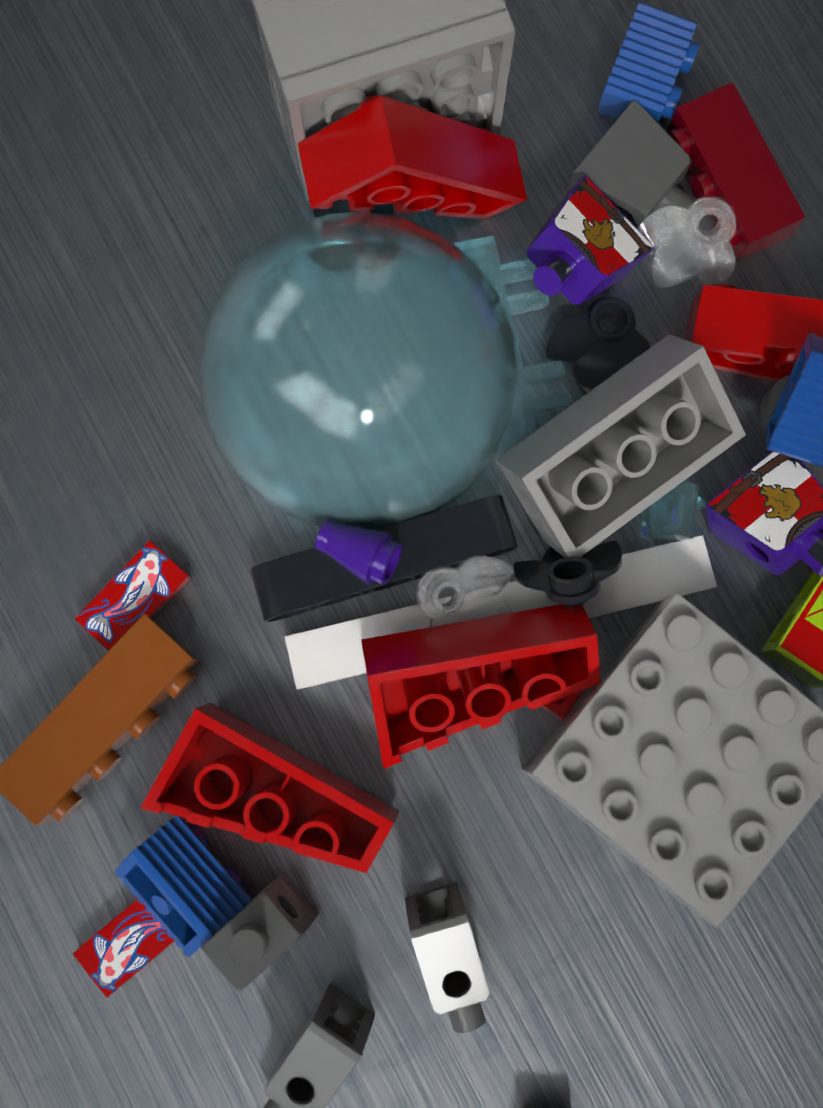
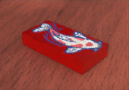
(139, 588)
(122, 948)

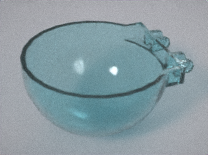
(369, 368)

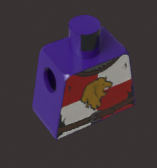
(585, 245)
(772, 515)

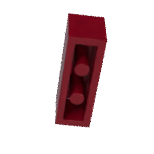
(736, 166)

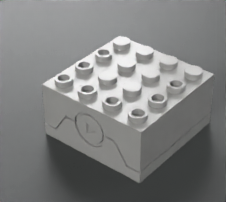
(419, 52)
(688, 758)

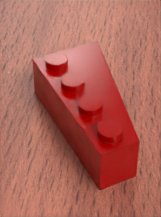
(411, 160)
(752, 329)
(475, 673)
(258, 787)

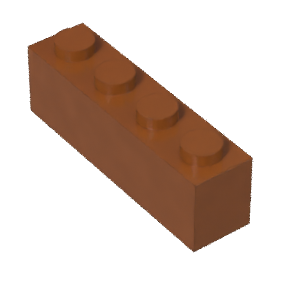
(95, 721)

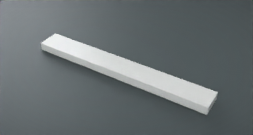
(643, 579)

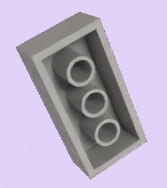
(622, 446)

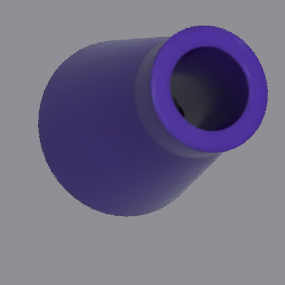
(360, 550)

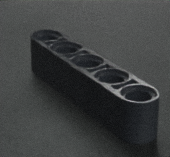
(438, 539)

